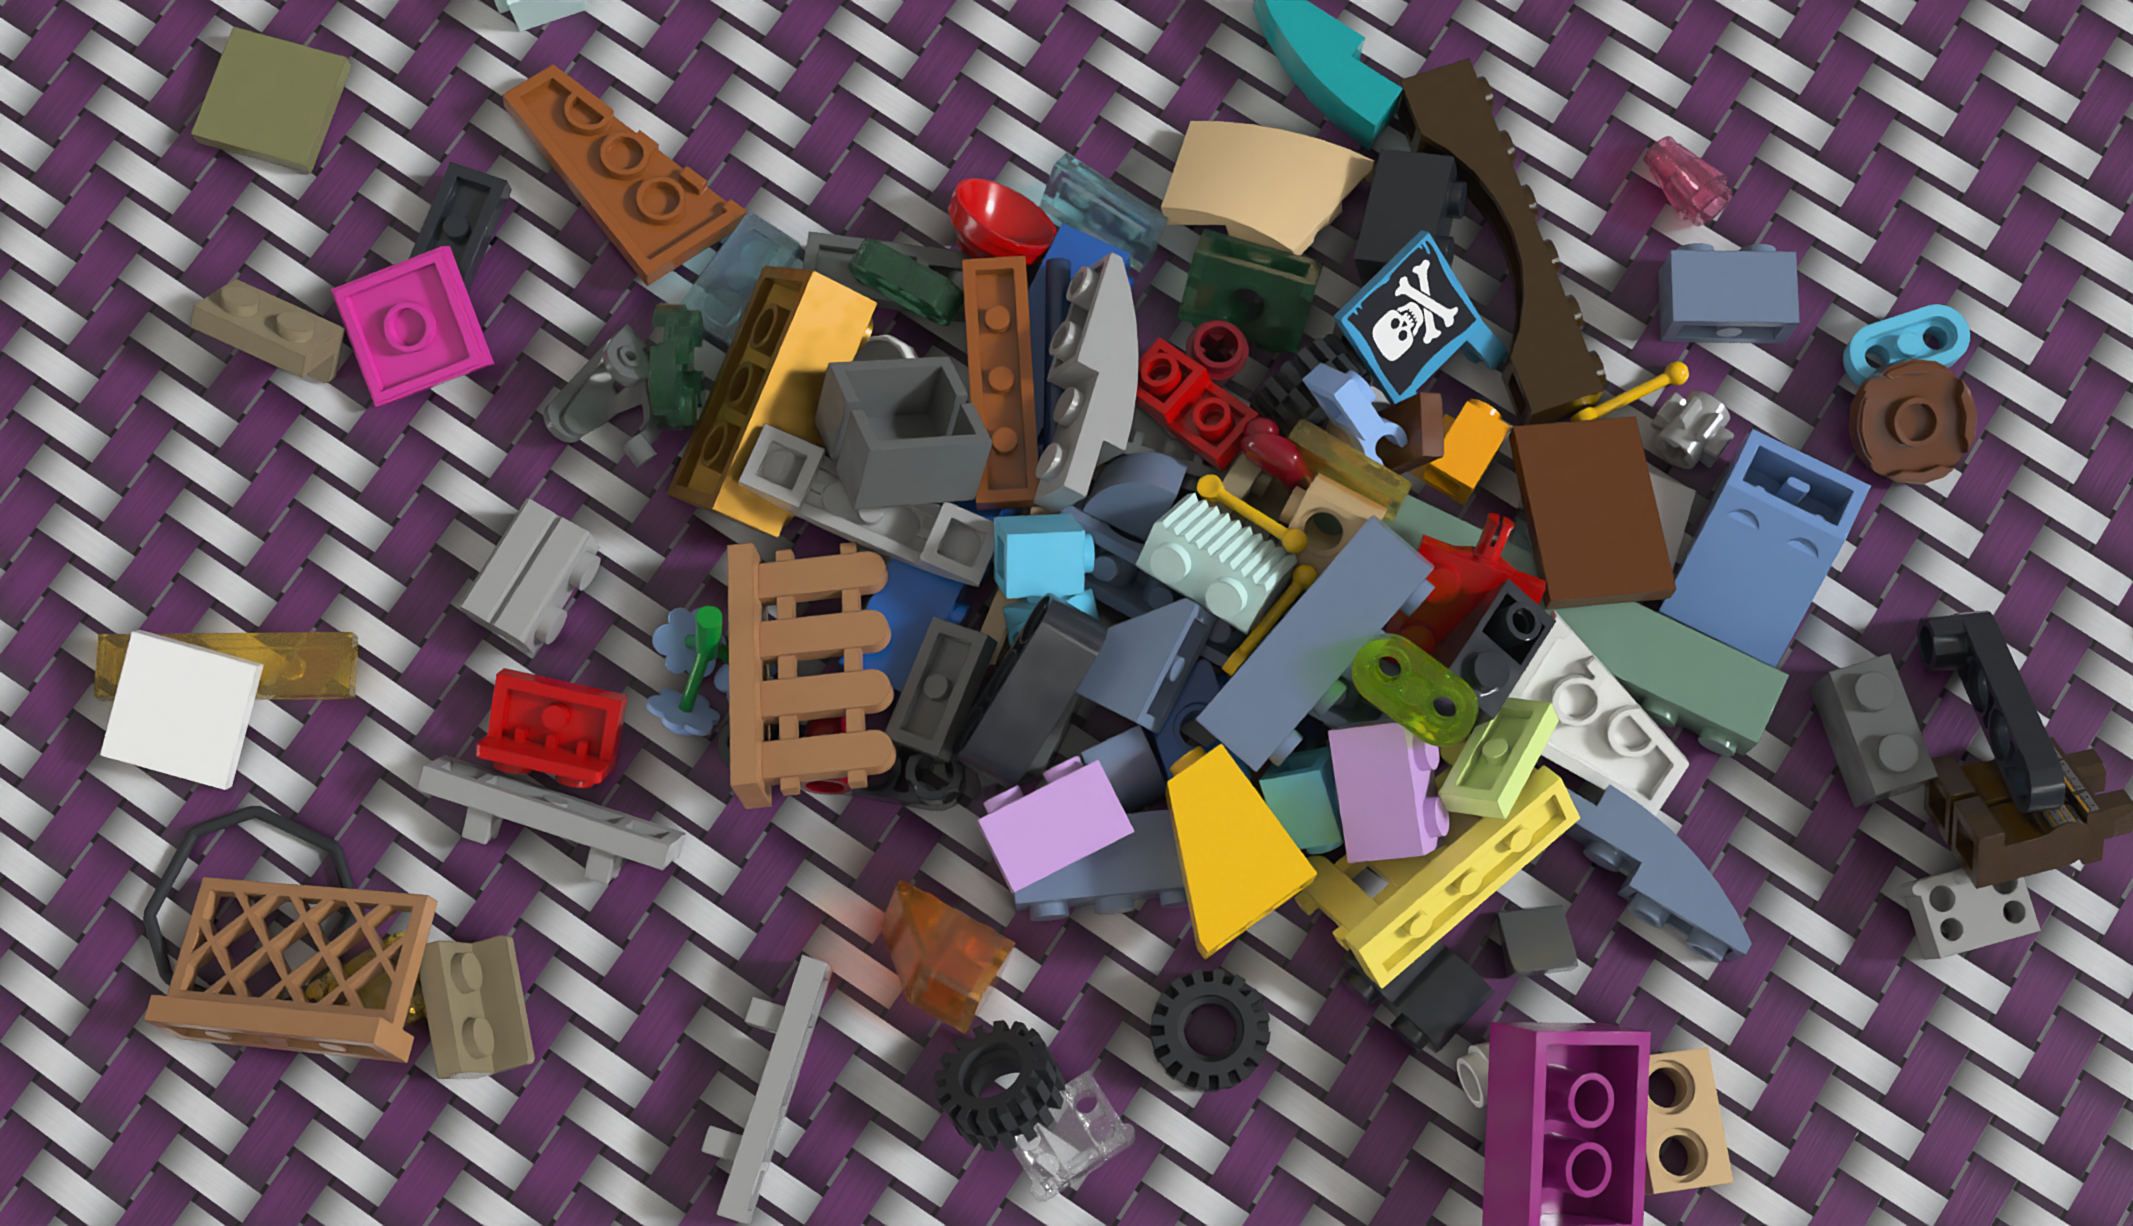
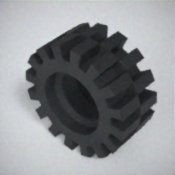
(1286, 395)
(1243, 1006)
(1016, 1108)

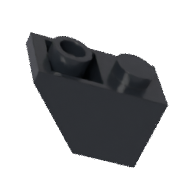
(1493, 648)

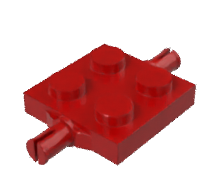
(1461, 582)

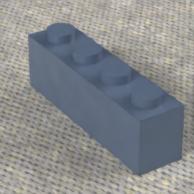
(1315, 644)
(1115, 876)

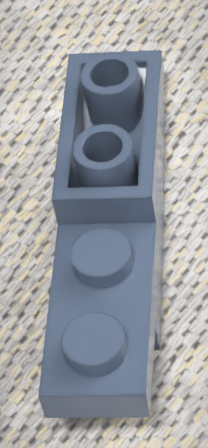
(1664, 874)

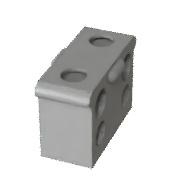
(1969, 914)

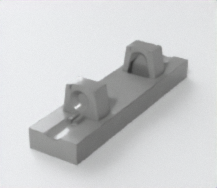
(499, 796)
(793, 1032)

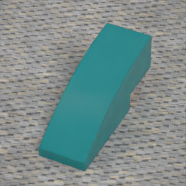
(1327, 68)

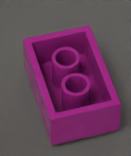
(1566, 1125)

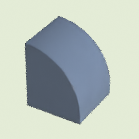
(1136, 491)
(1129, 768)

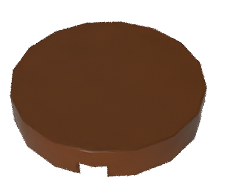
(1912, 421)

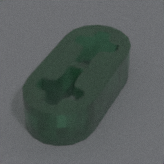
(906, 282)

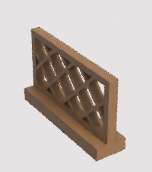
(296, 1024)

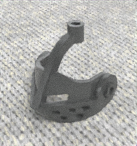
(592, 400)

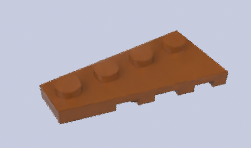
(628, 186)

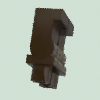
(2003, 844)

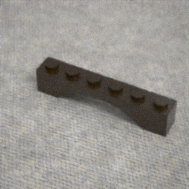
(1548, 363)

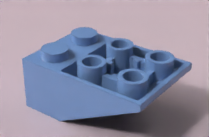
(1764, 547)

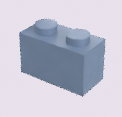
(1728, 295)

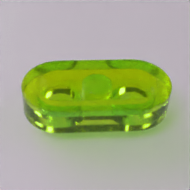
(1411, 694)

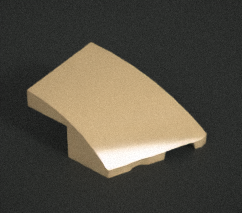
(1261, 182)

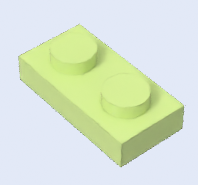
(1499, 759)

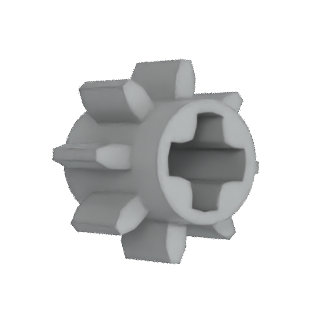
(1692, 429)

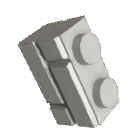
(532, 577)

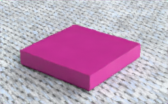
(412, 326)

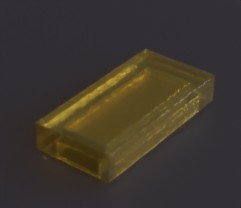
(1350, 467)

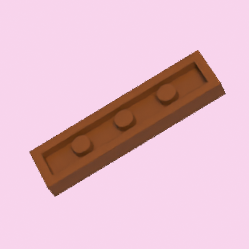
(1002, 378)

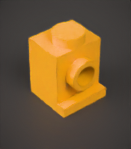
(1468, 450)

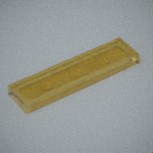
(294, 662)

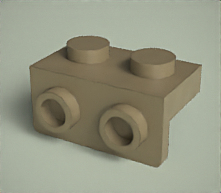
(271, 330)

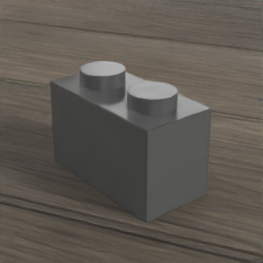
(1872, 730)

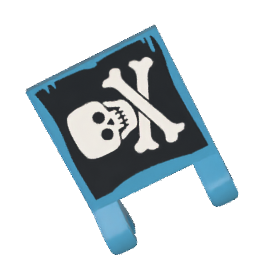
(1415, 320)

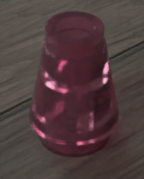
(1688, 182)

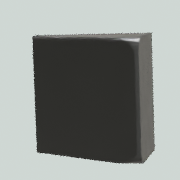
(1536, 942)

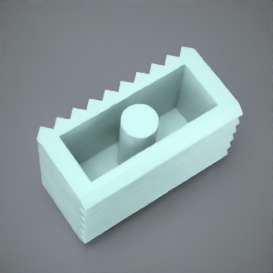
(1216, 562)

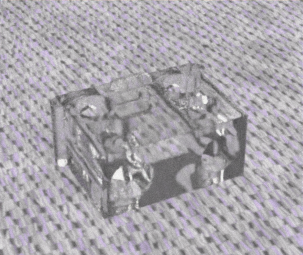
(1074, 1140)

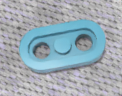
(1903, 339)

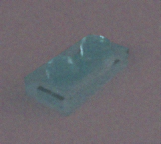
(1102, 210)
(734, 271)

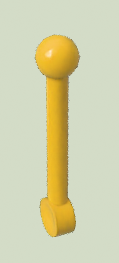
(1675, 374)
(1212, 489)
(1303, 578)

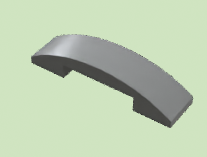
(926, 536)

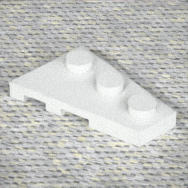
(1600, 725)

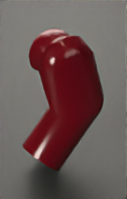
(1275, 454)

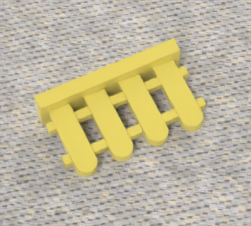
(1441, 888)

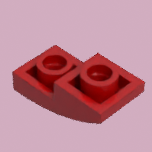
(1190, 405)

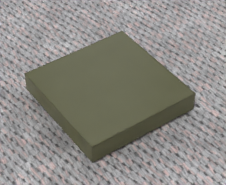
(271, 100)

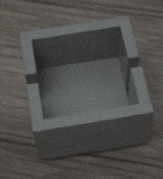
(902, 432)

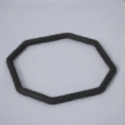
(222, 822)

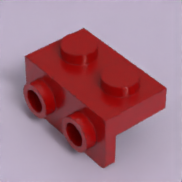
(553, 728)

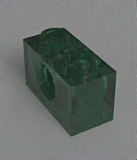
(1280, 278)

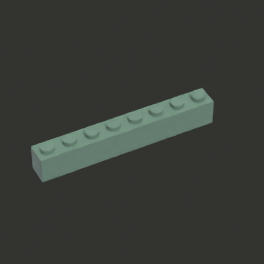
(1659, 662)

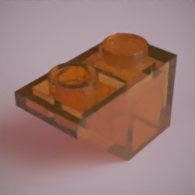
(943, 956)

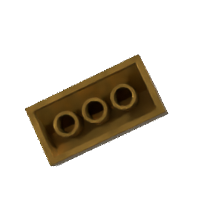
(770, 378)

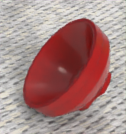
(999, 222)

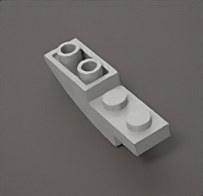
(1099, 371)

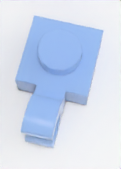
(1348, 406)

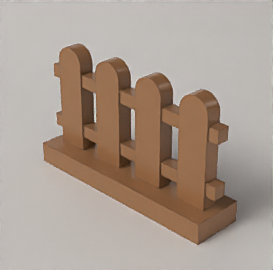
(789, 699)

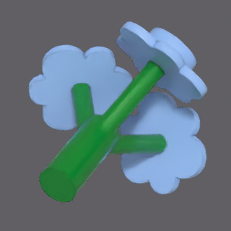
(693, 645)

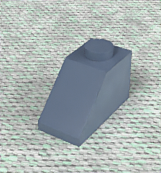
(1148, 662)

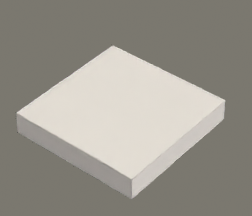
(181, 709)

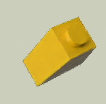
(1229, 848)

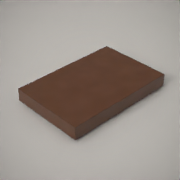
(1591, 512)

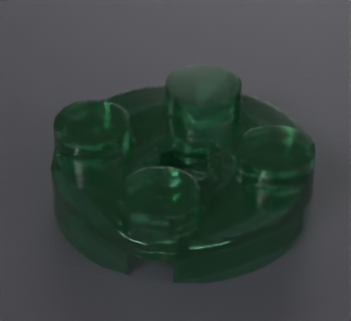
(673, 382)

